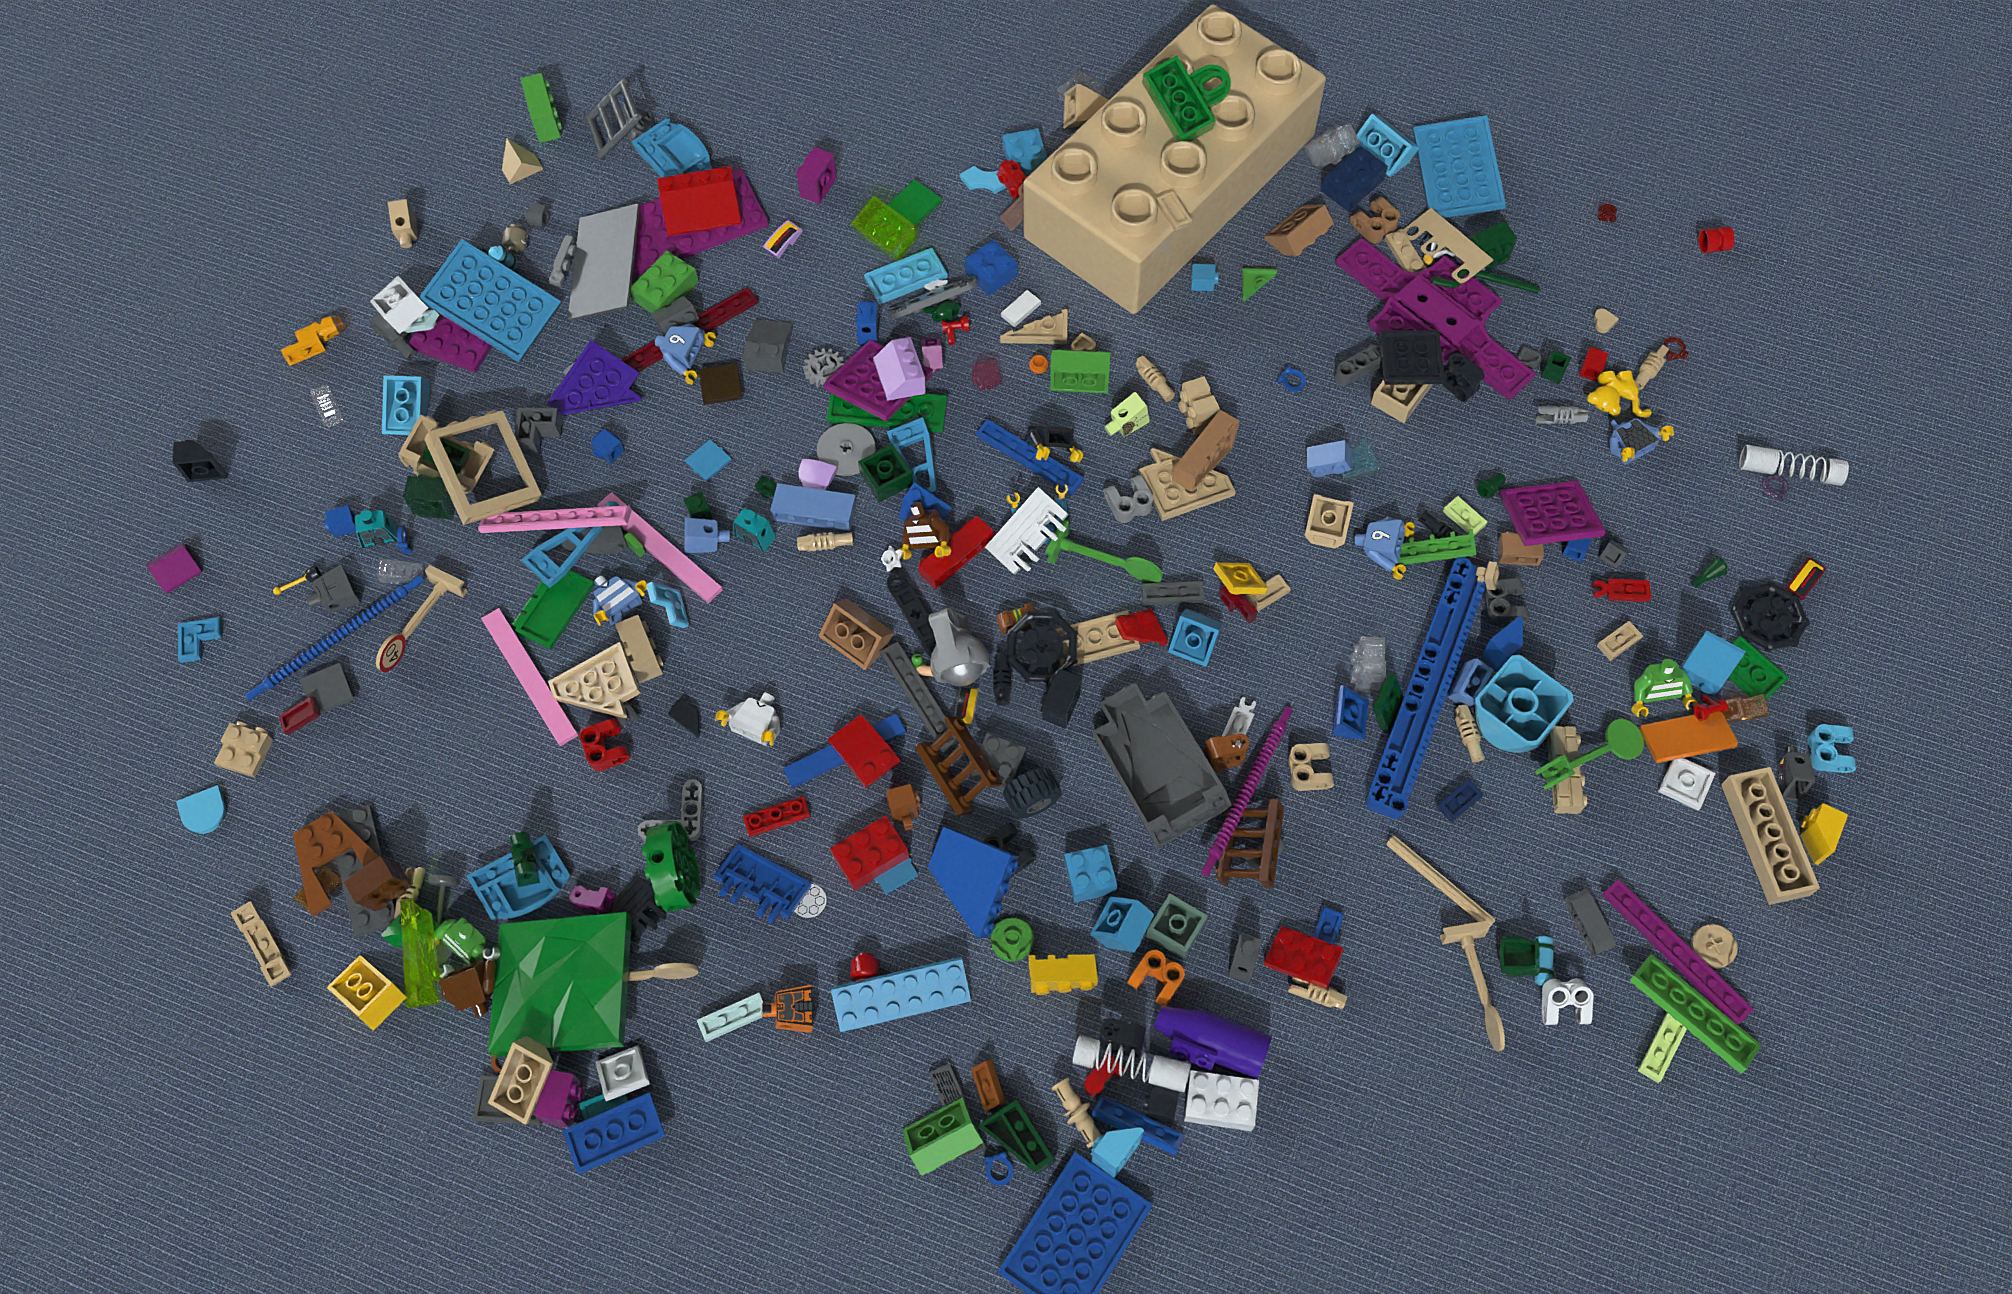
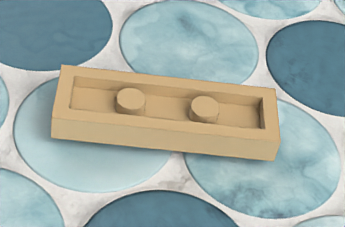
(1404, 252)

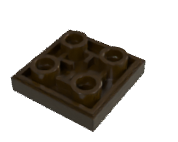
(720, 384)

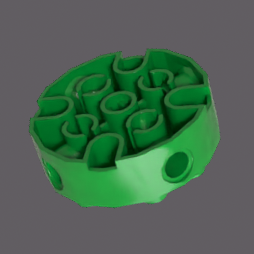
(671, 866)

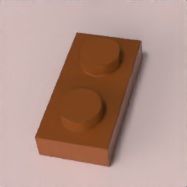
(988, 1086)

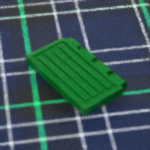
(552, 609)

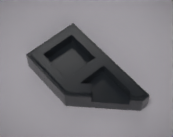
(686, 716)

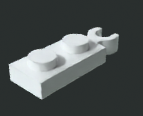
(1240, 720)

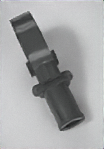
(391, 336)

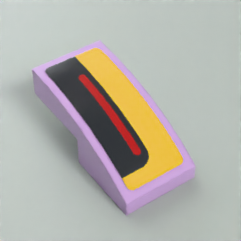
(782, 237)

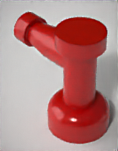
(950, 326)
(1702, 711)

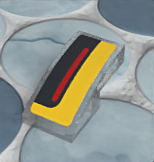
(967, 705)

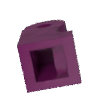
(592, 901)

